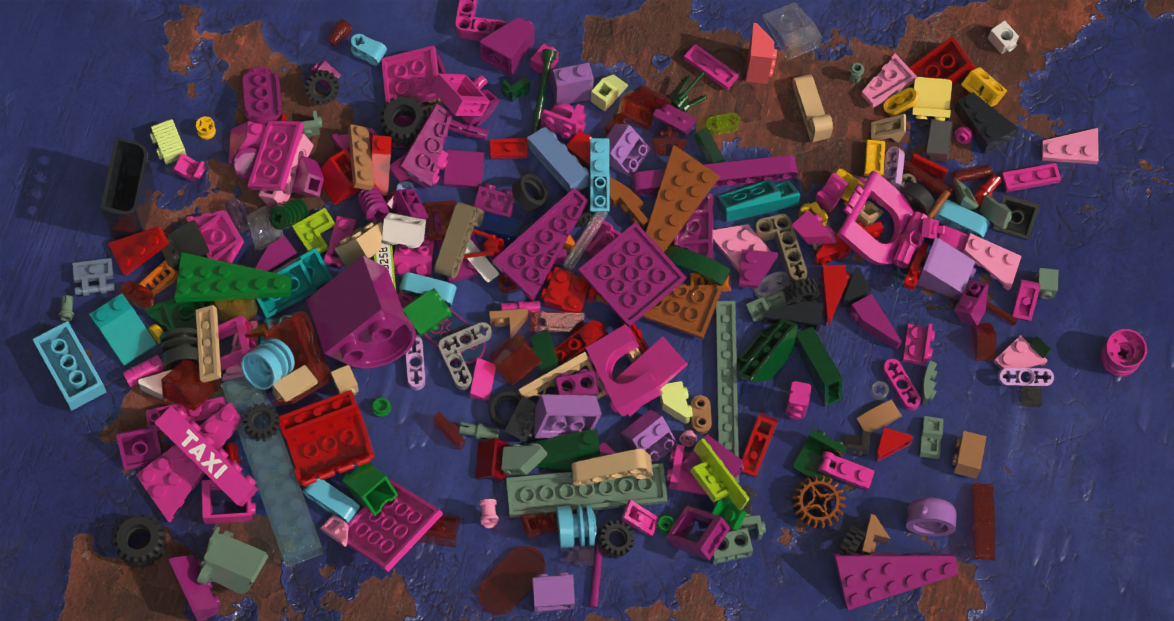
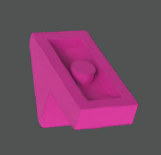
(831, 193)
(1026, 299)
(639, 518)

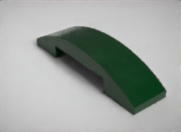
(698, 264)

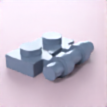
(93, 270)

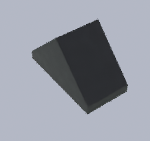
(857, 289)

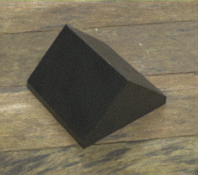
(1022, 218)

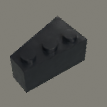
(987, 124)

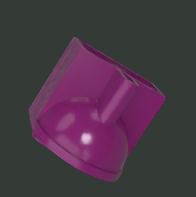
(362, 317)

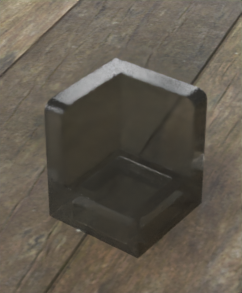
(857, 444)

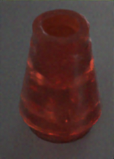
(340, 32)

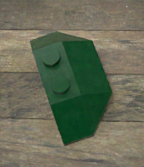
(767, 352)

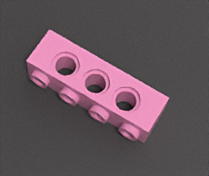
(274, 198)

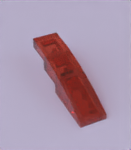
(983, 522)

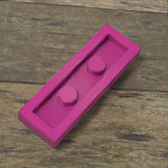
(711, 66)
(1031, 177)

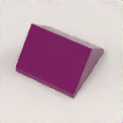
(139, 447)

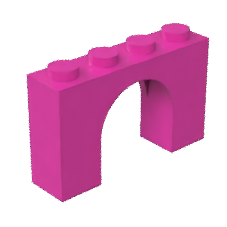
(604, 355)

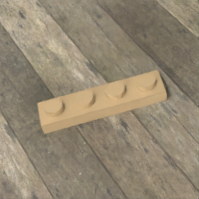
(208, 343)

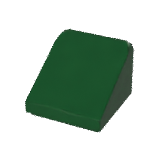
(1041, 347)

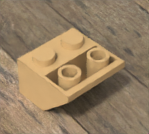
(364, 242)

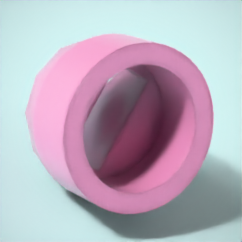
(691, 438)

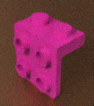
(564, 126)
(414, 260)
(678, 477)

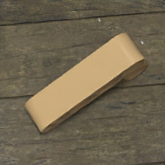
(816, 121)
(612, 466)

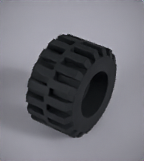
(400, 107)
(128, 530)

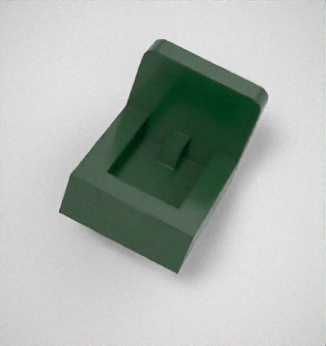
(517, 90)

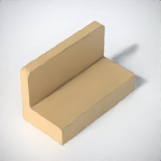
(294, 384)

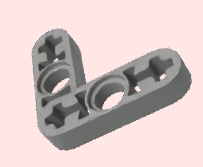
(454, 353)

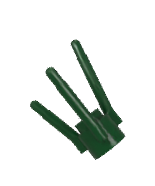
(680, 100)

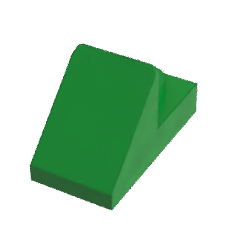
(729, 512)

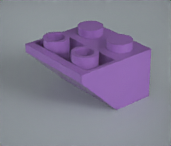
(626, 149)
(651, 435)
(553, 592)

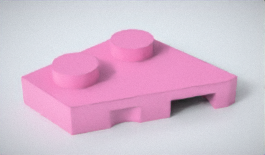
(1019, 355)

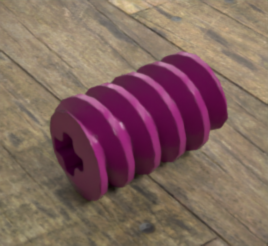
(373, 205)

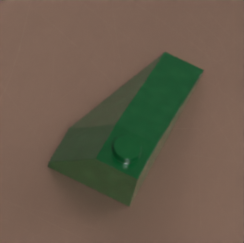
(569, 449)

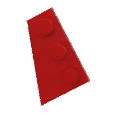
(137, 248)

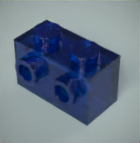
(501, 226)

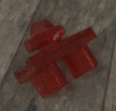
(661, 143)

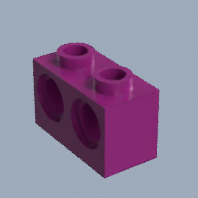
(574, 382)

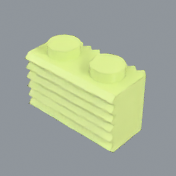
(168, 141)

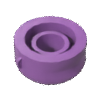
(931, 517)

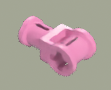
(488, 518)

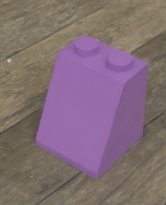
(572, 83)
(947, 270)

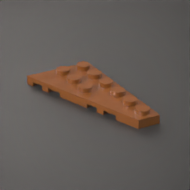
(680, 194)

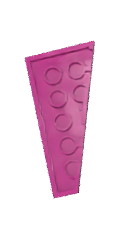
(175, 474)

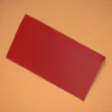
(929, 166)

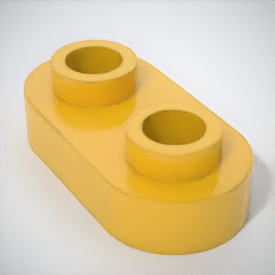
(902, 101)

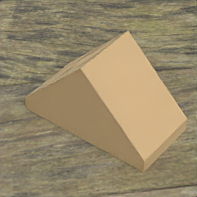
(869, 214)

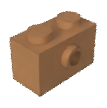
(969, 454)

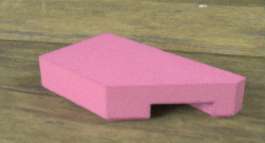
(336, 529)

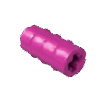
(142, 370)

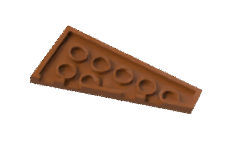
(685, 309)

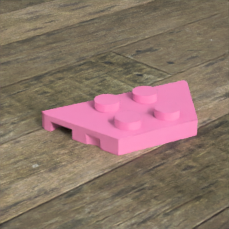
(734, 239)

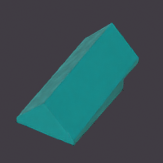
(758, 199)
(306, 275)

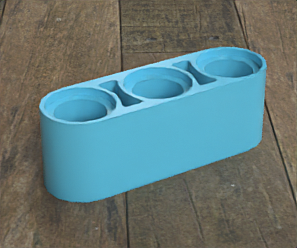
(962, 219)
(418, 285)
(331, 500)

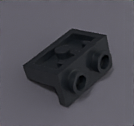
(522, 420)

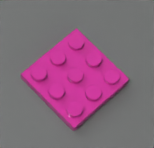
(411, 74)

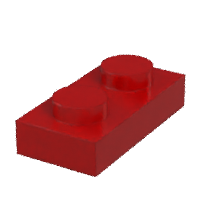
(508, 148)

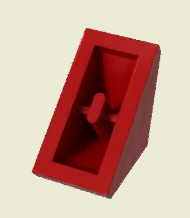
(891, 442)

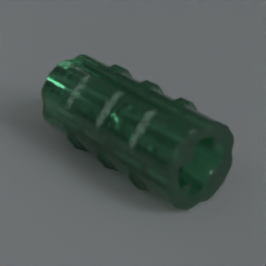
(708, 147)

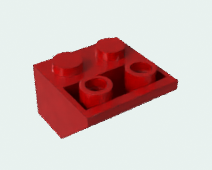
(338, 177)

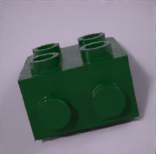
(811, 454)

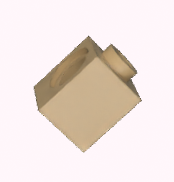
(344, 380)

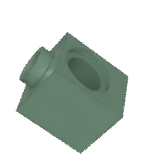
(1049, 282)

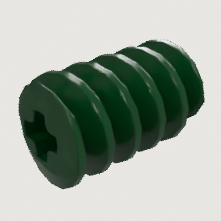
(288, 213)

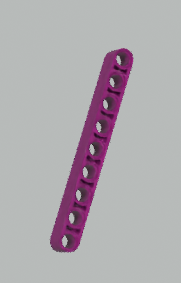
(730, 173)

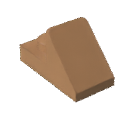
(514, 318)
(874, 533)

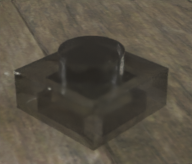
(1031, 396)

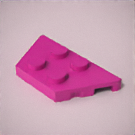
(219, 235)

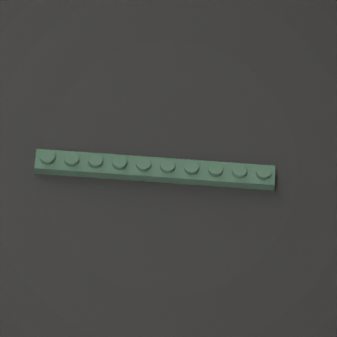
(727, 376)

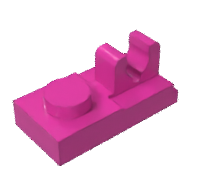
(931, 228)

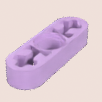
(894, 159)
(420, 369)
(1039, 371)

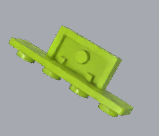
(716, 478)

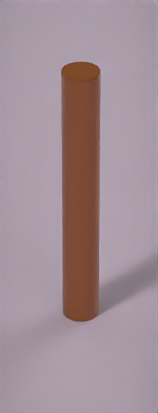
(938, 204)

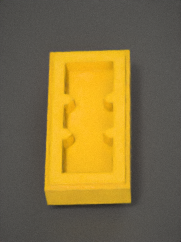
(874, 157)

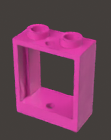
(469, 102)
(241, 326)
(208, 517)

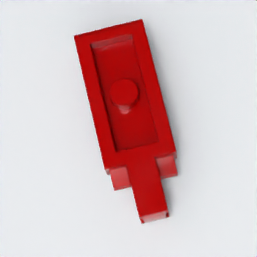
(911, 279)

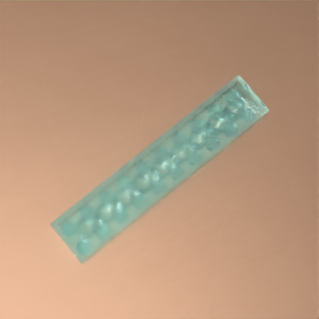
(275, 479)

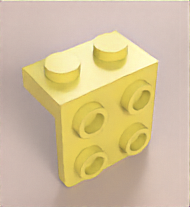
(934, 98)

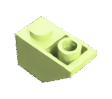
(607, 91)
(674, 401)

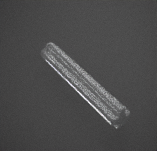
(584, 240)

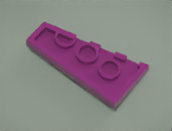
(427, 146)

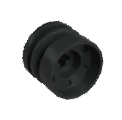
(179, 345)

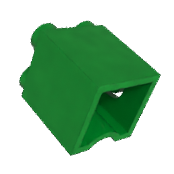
(427, 312)
(370, 487)

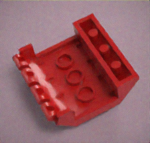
(326, 438)

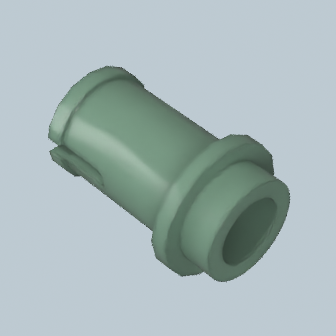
(856, 71)
(66, 308)

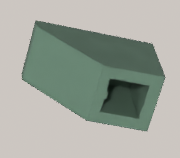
(522, 459)

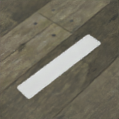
(481, 263)

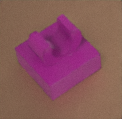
(391, 201)

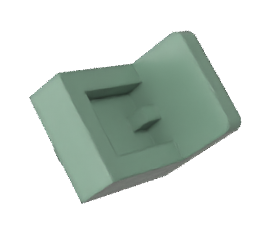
(312, 127)
(754, 522)

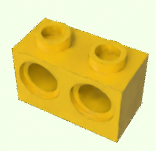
(984, 86)

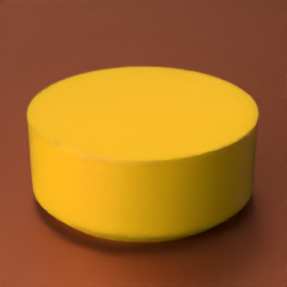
(155, 331)

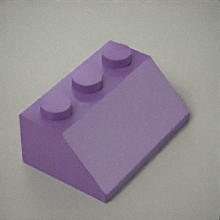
(565, 414)

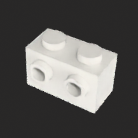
(403, 230)

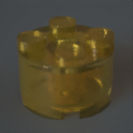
(233, 308)

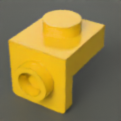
(814, 208)

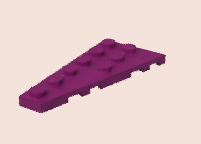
(536, 250)
(885, 575)

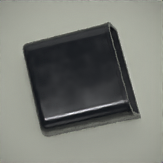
(127, 189)

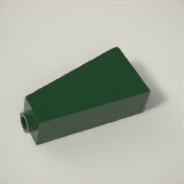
(819, 366)

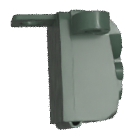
(231, 562)

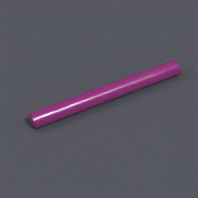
(596, 575)

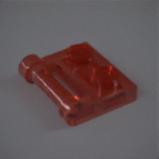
(445, 212)

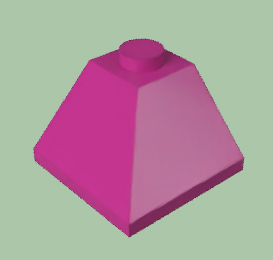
(246, 136)

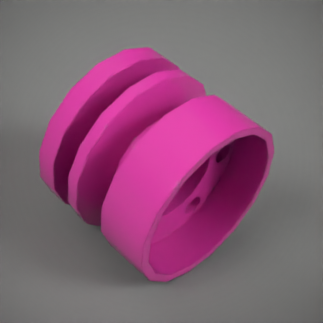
(1128, 344)

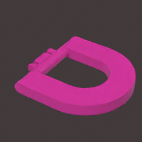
(893, 202)

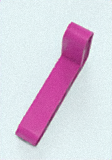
(474, 23)

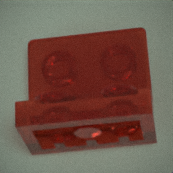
(640, 106)

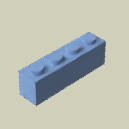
(558, 160)

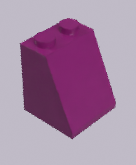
(508, 45)

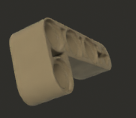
(457, 238)
(786, 251)

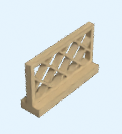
(547, 380)

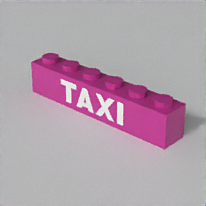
(207, 455)

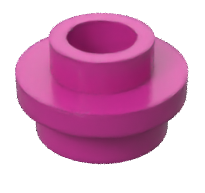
(963, 135)

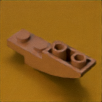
(628, 203)

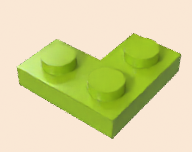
(311, 228)

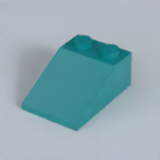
(122, 329)

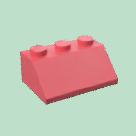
(760, 56)

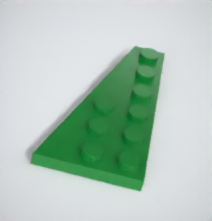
(218, 280)

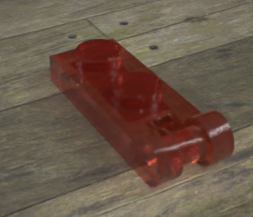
(557, 321)

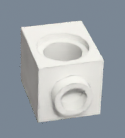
(1003, 31)

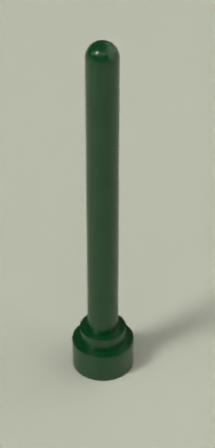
(548, 57)

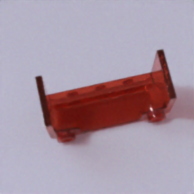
(301, 339)

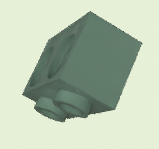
(732, 550)

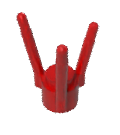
(492, 245)

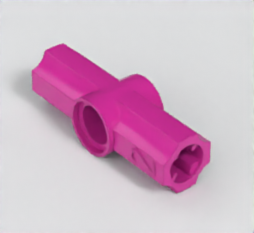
(909, 240)

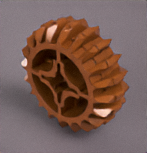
(815, 493)

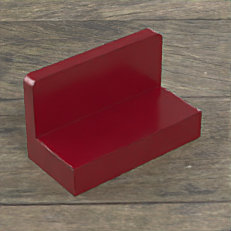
(490, 459)

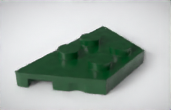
(176, 315)

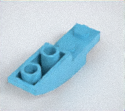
(599, 175)

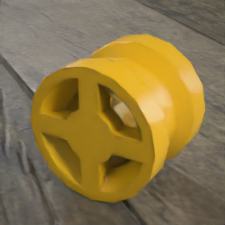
(208, 124)

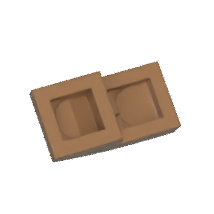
(879, 416)

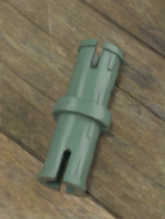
(479, 431)

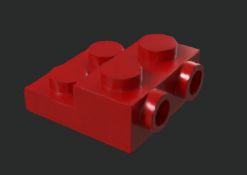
(565, 291)

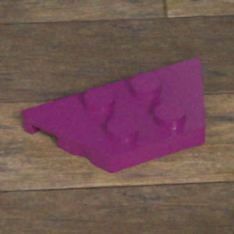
(698, 231)

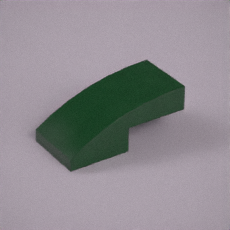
(544, 348)

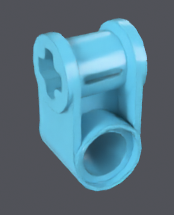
(368, 49)

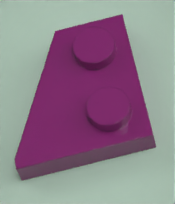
(754, 267)

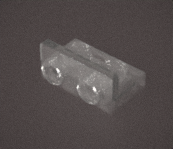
(261, 228)

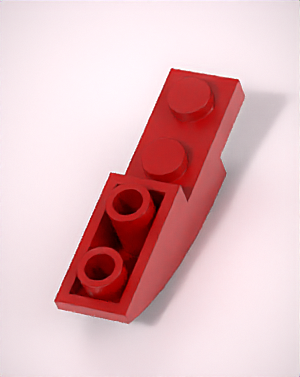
(840, 249)

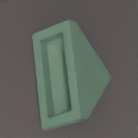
(964, 196)

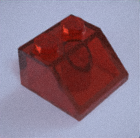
(184, 386)

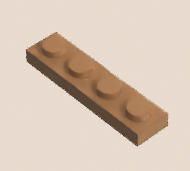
(360, 157)

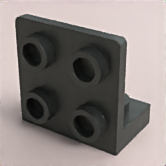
(186, 240)

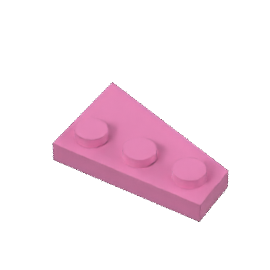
(891, 80)
(996, 260)

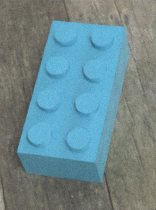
(69, 365)

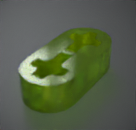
(723, 123)

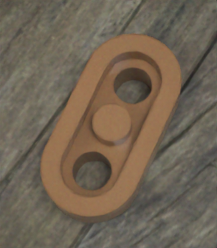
(701, 413)

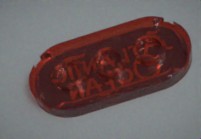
(511, 580)

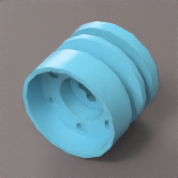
(267, 363)
(576, 526)

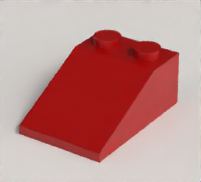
(945, 62)

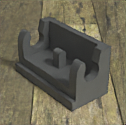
(939, 140)

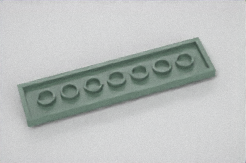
(547, 491)

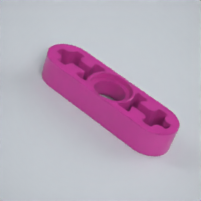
(913, 394)

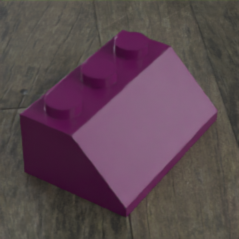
(198, 595)

